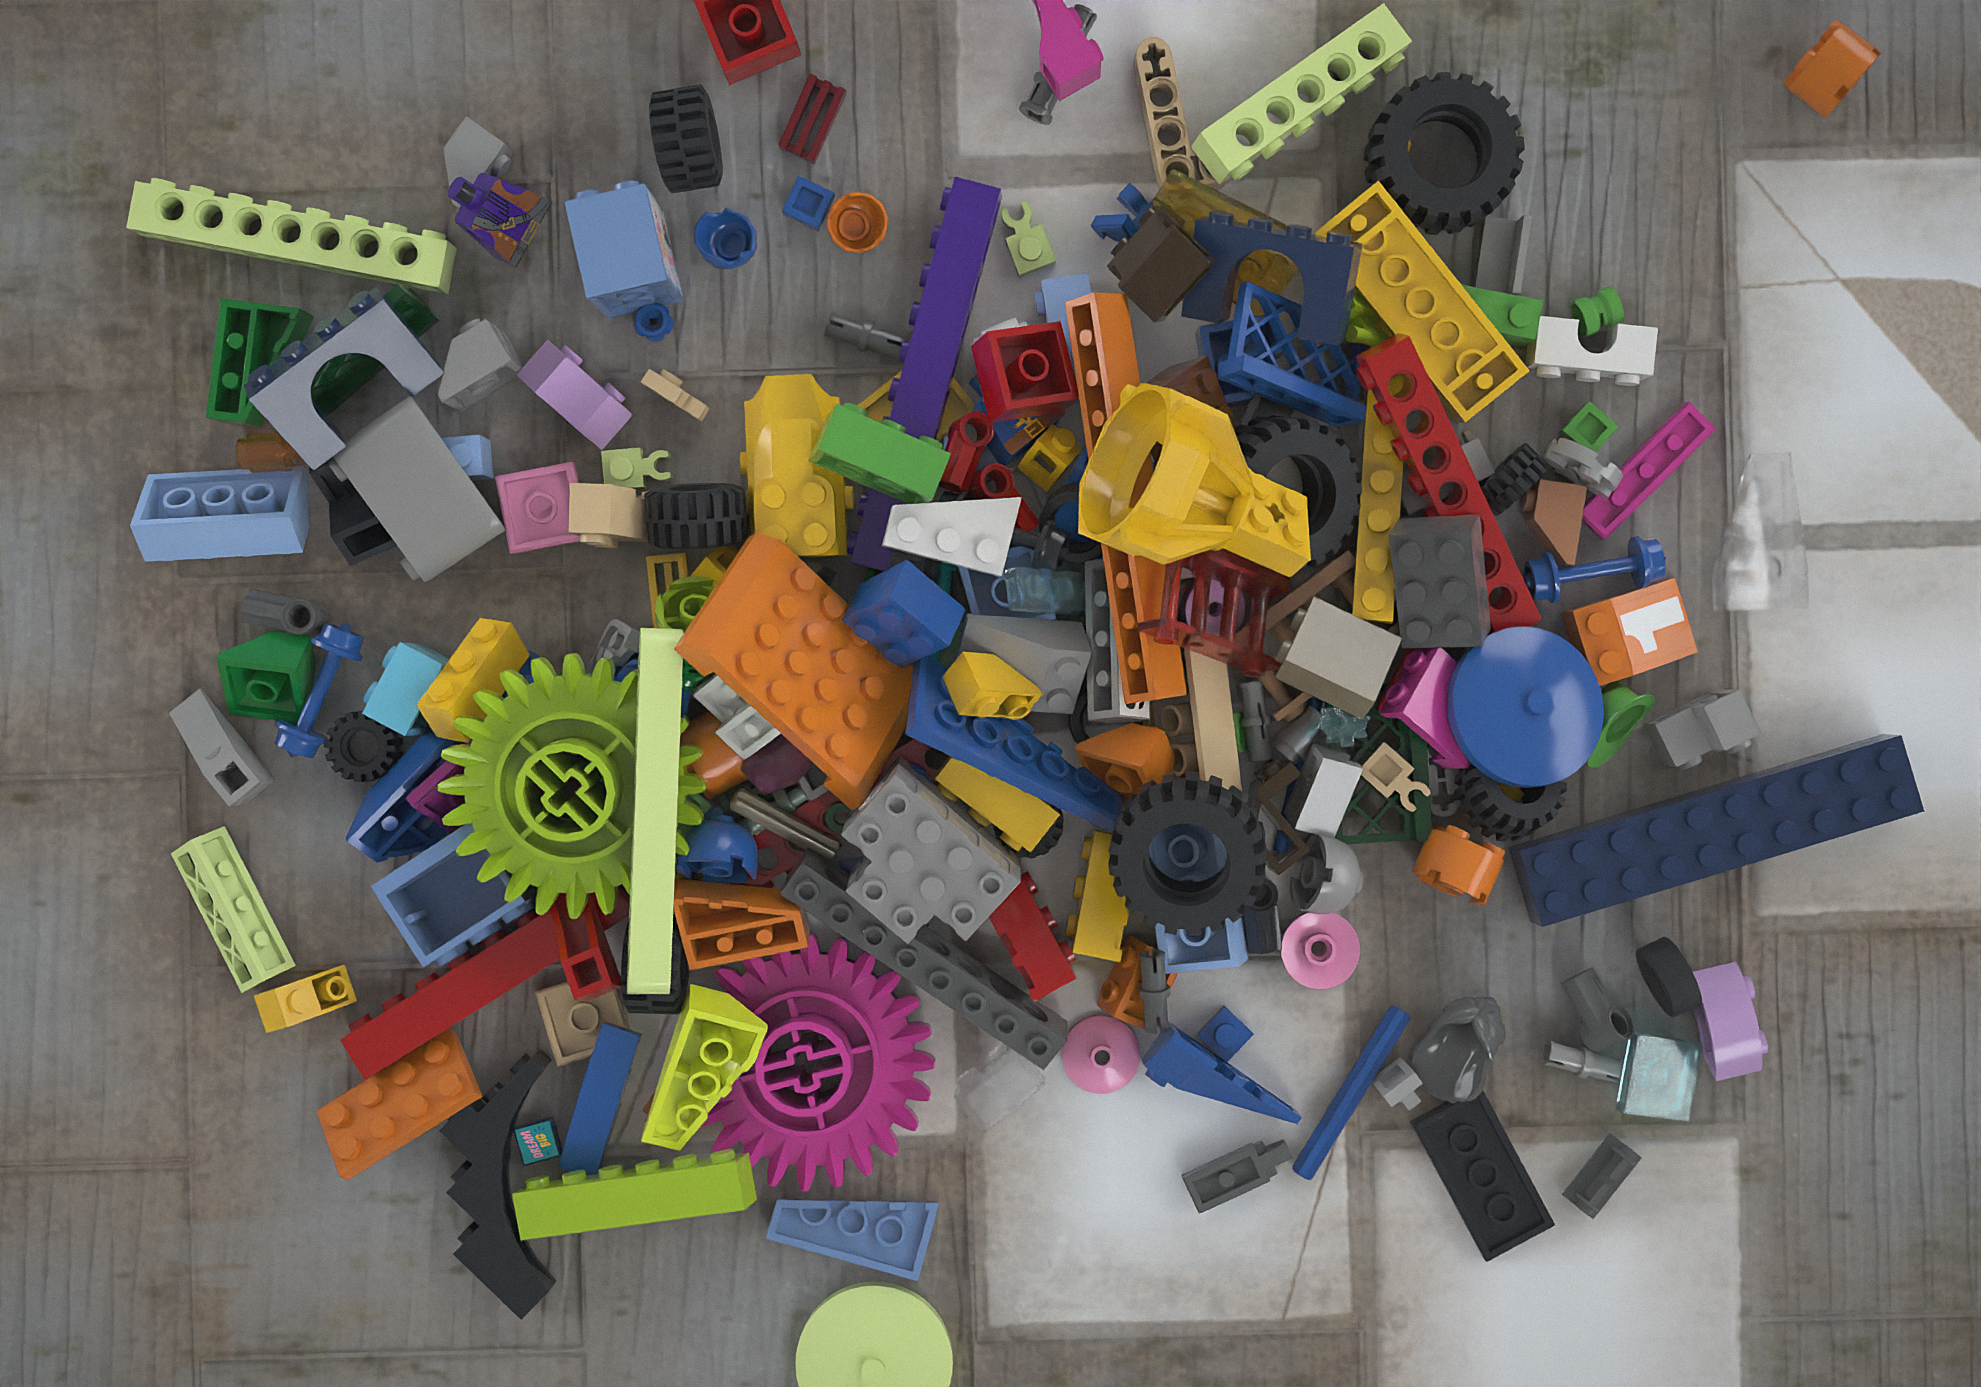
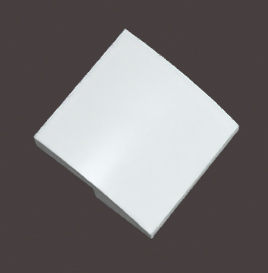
(741, 724)

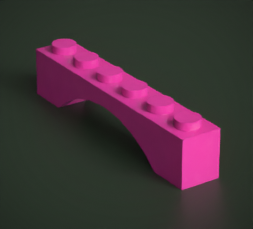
(1065, 53)

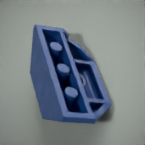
(386, 820)

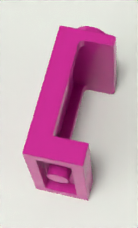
(1421, 703)

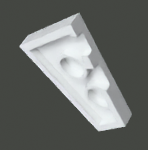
(956, 532)

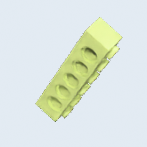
(1375, 34)

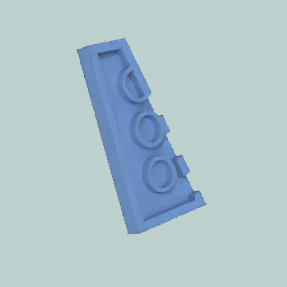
(866, 1233)

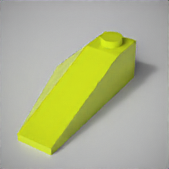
(706, 1055)

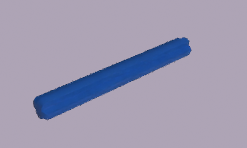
(1351, 1092)

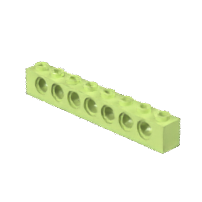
(152, 217)

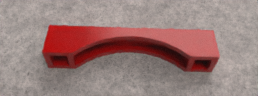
(584, 950)

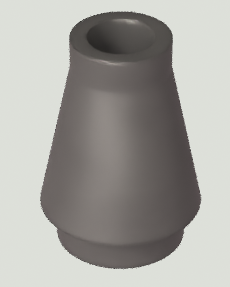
(1297, 737)

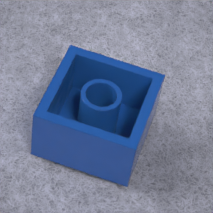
(904, 614)

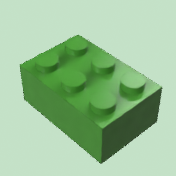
(879, 455)

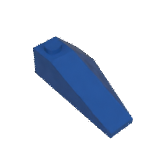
(1197, 1070)

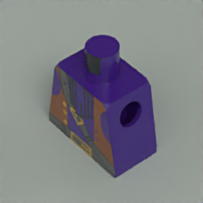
(498, 215)

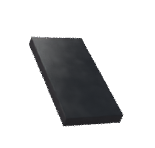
(1482, 1175)

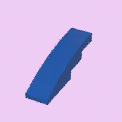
(600, 1099)

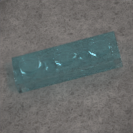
(1045, 591)

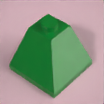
(268, 676)

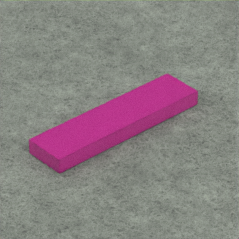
(1648, 469)

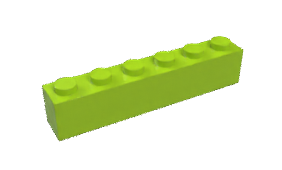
(634, 1195)

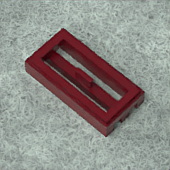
(825, 88)

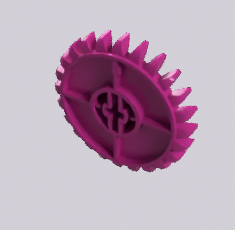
(875, 1056)

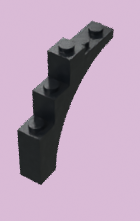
(484, 1191)

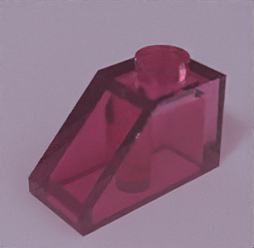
(776, 765)

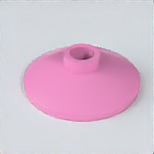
(1336, 961)
(1097, 1034)

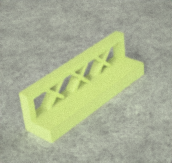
(234, 907)

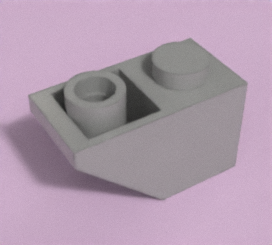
(473, 152)

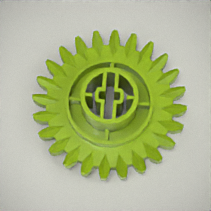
(526, 748)

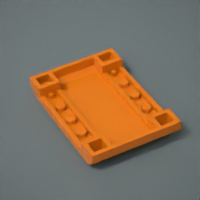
(790, 656)

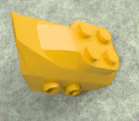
(785, 491)

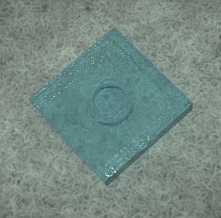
(1659, 1077)

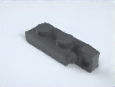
(1234, 1173)

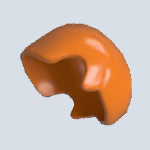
(857, 222)

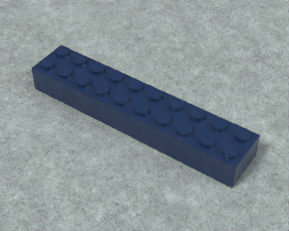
(1716, 829)

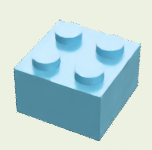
(405, 680)

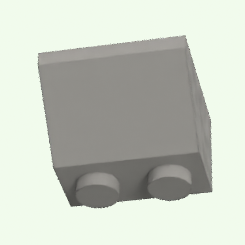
(477, 365)

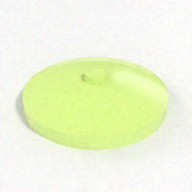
(874, 1339)

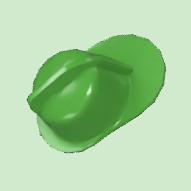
(1621, 714)

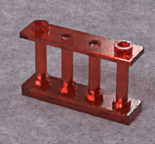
(1234, 576)

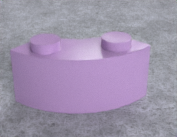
(574, 394)
(1729, 1022)

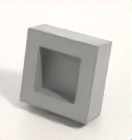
(1398, 1084)

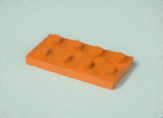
(398, 1104)

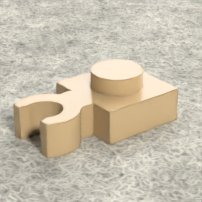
(668, 387)
(1390, 772)

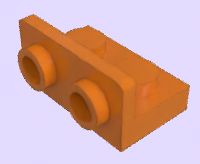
(1121, 991)

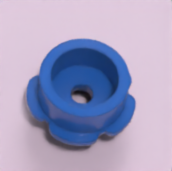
(646, 314)

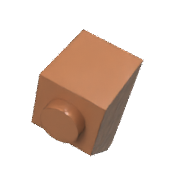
(1555, 517)

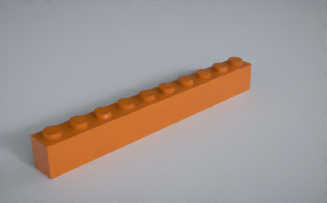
(1103, 367)

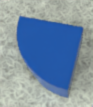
(1114, 226)

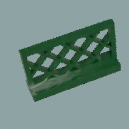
(350, 371)
(1413, 749)

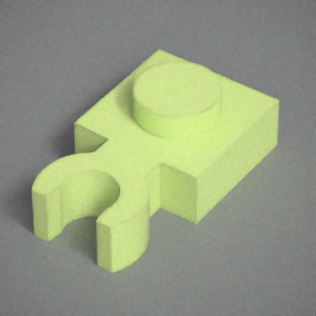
(1028, 245)
(629, 468)

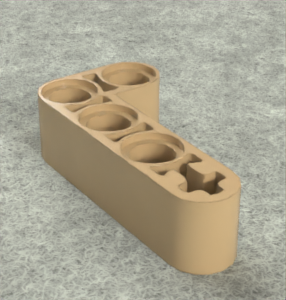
(1168, 117)

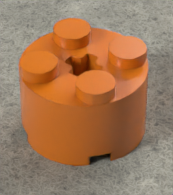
(1831, 68)
(718, 762)
(1458, 865)

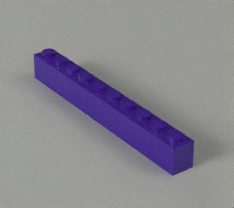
(935, 342)

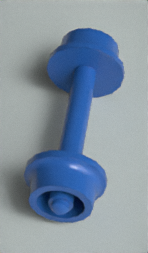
(1644, 562)
(299, 737)

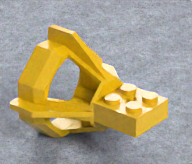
(1198, 493)

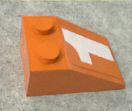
(1631, 631)

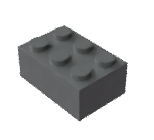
(1440, 581)

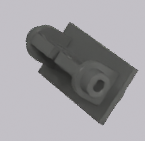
(1601, 1176)

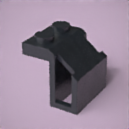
(351, 518)

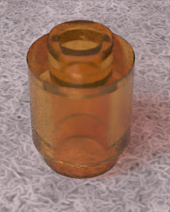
(265, 453)

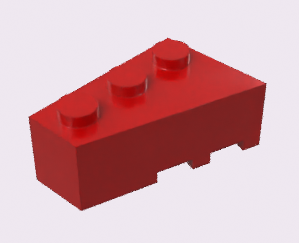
(1031, 942)

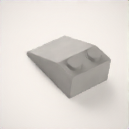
(1043, 651)

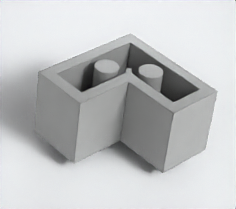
(1709, 722)

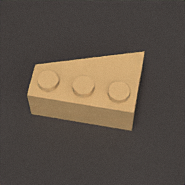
(606, 514)

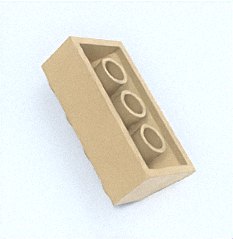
(1200, 722)

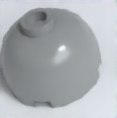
(1327, 876)

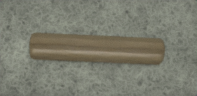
(783, 823)

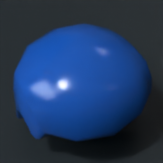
(725, 239)

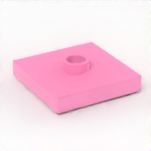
(537, 507)

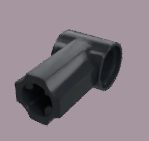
(1262, 923)

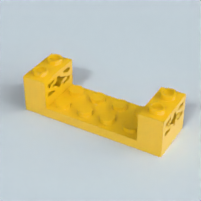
(1424, 300)

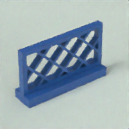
(1281, 385)

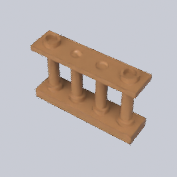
(1337, 574)

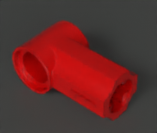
(965, 452)
(1004, 489)

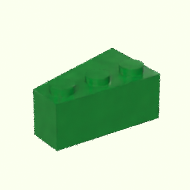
(244, 340)

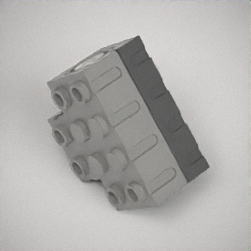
(925, 857)

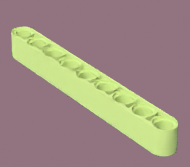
(654, 811)

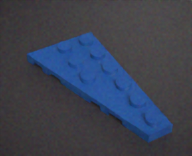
(1005, 750)

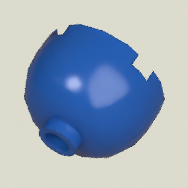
(720, 852)

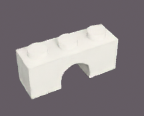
(1626, 356)

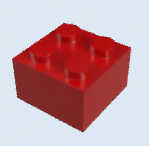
(748, 35)
(1025, 371)

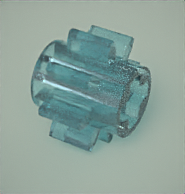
(1336, 731)

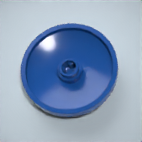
(1525, 707)

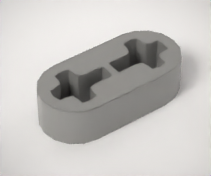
(1449, 787)

